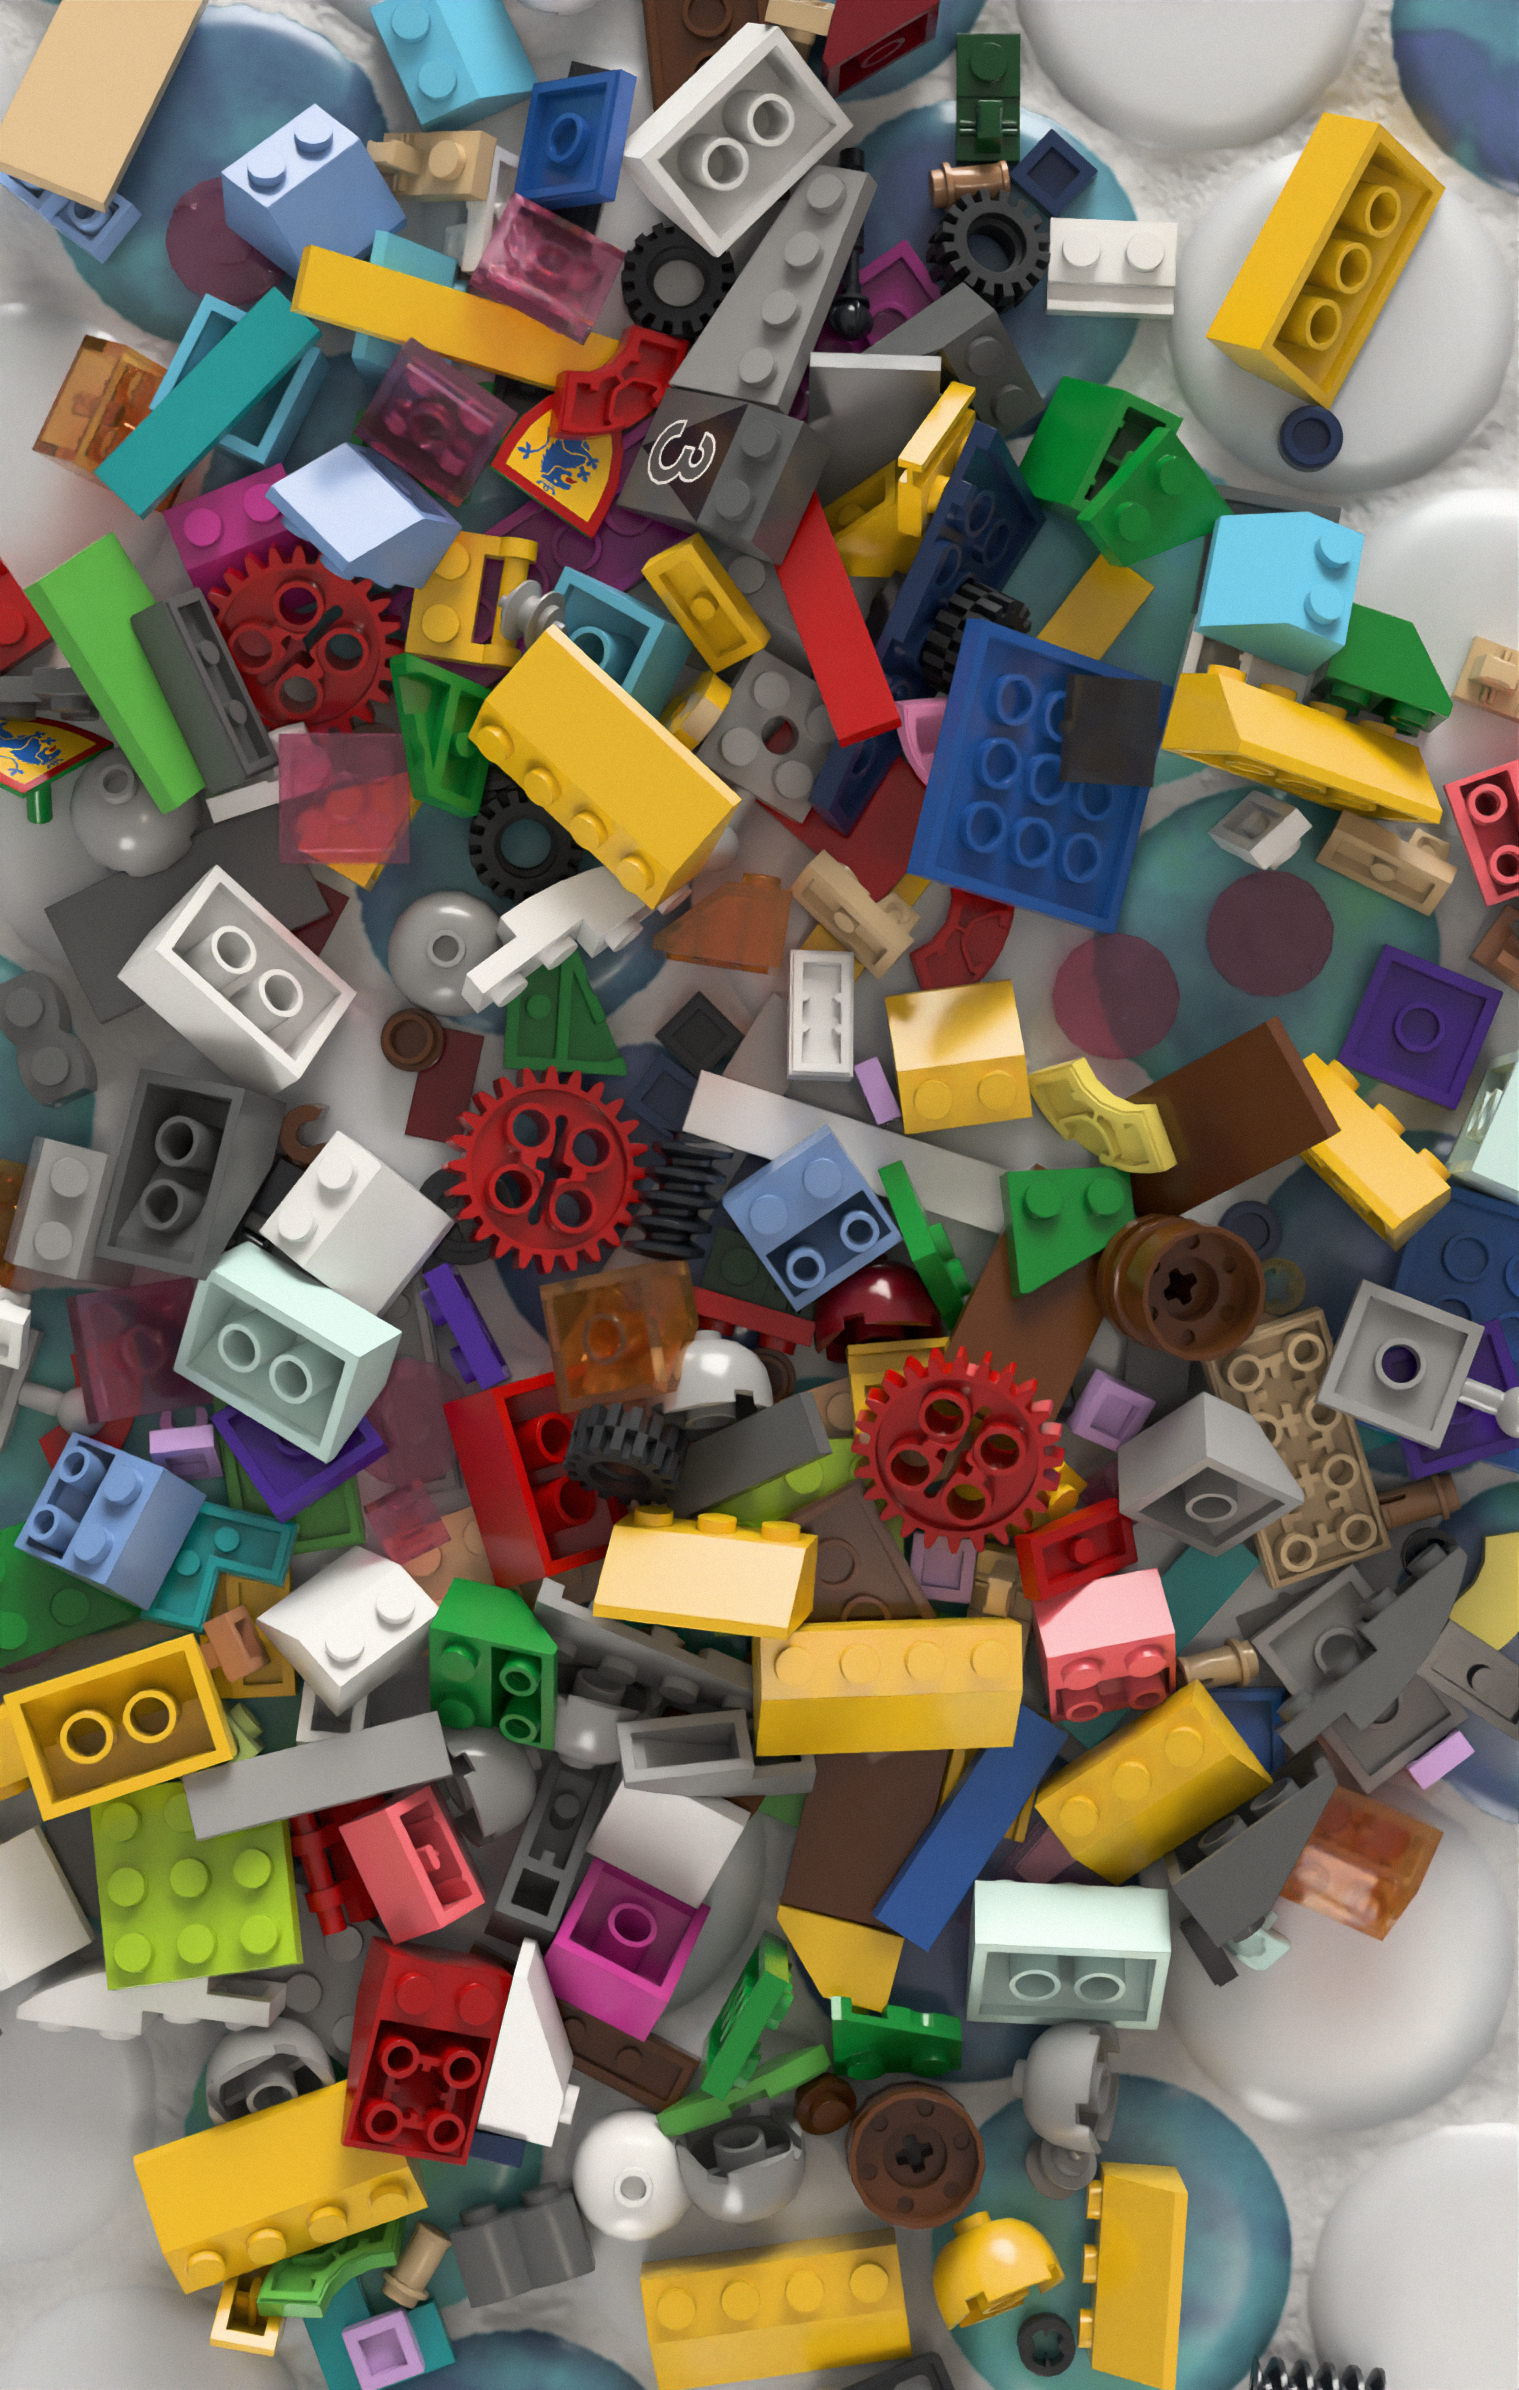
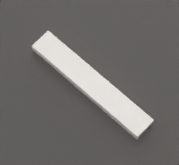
(772, 1124)

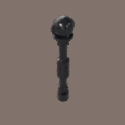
(849, 310)

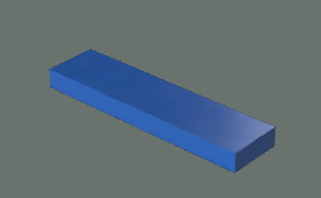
(967, 1830)

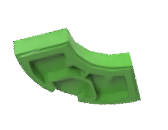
(768, 2080)
(310, 2279)

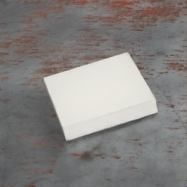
(668, 1839)

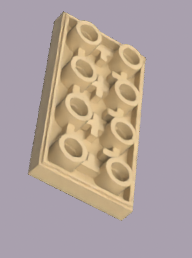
(94, 94)
(1277, 1382)

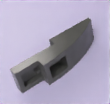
(1399, 1634)

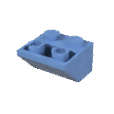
(365, 517)
(811, 1217)
(111, 1520)

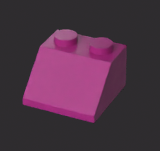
(229, 523)
(621, 1948)

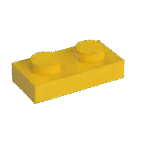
(706, 603)

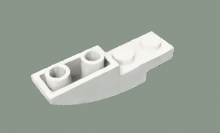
(544, 931)
(84, 2001)

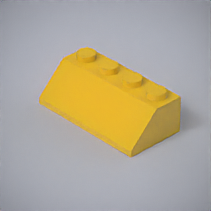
(1326, 259)
(1299, 747)
(604, 768)
(888, 1686)
(270, 2189)
(775, 2309)

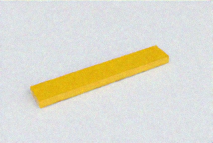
(440, 318)

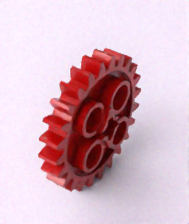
(340, 683)
(493, 1150)
(1009, 1480)

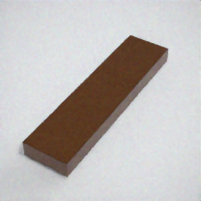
(646, 2071)

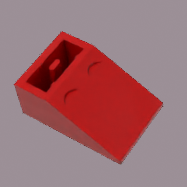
(422, 2049)

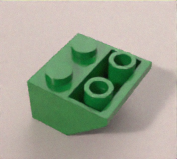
(1085, 442)
(1384, 674)
(493, 1664)

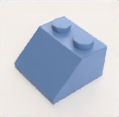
(309, 189)

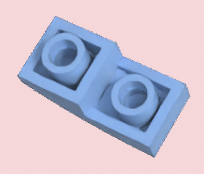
(86, 227)

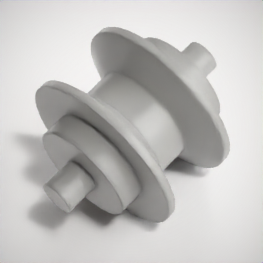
(530, 614)
(1058, 2171)

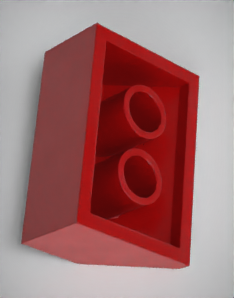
(523, 1501)

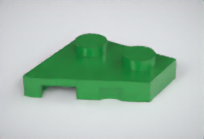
(1060, 1219)

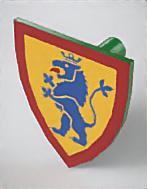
(562, 475)
(40, 753)

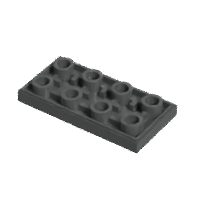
(112, 918)

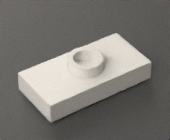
(820, 1015)

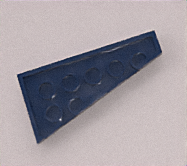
(976, 536)

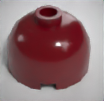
(875, 1306)

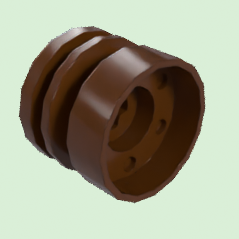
(1208, 1297)
(949, 2170)

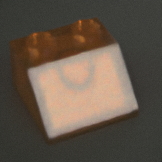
(732, 928)
(620, 1333)

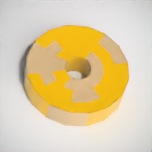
(696, 709)

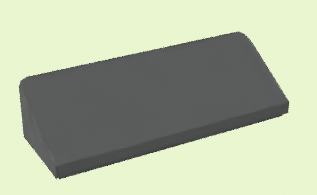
(204, 690)

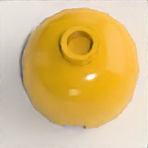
(991, 2268)

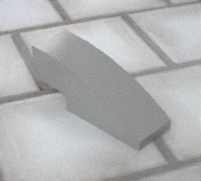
(706, 1758)

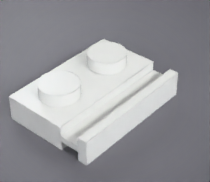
(1111, 268)

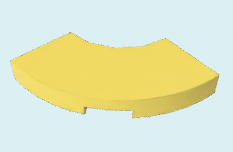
(1104, 1124)
(1491, 1600)

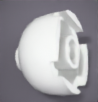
(630, 2176)

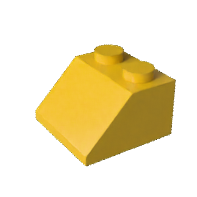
(958, 1056)

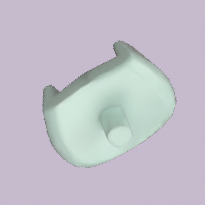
(1263, 1947)

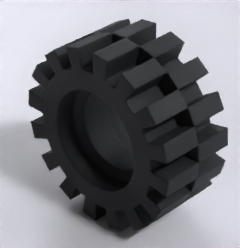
(1009, 229)
(640, 271)
(974, 602)
(496, 870)
(626, 1454)

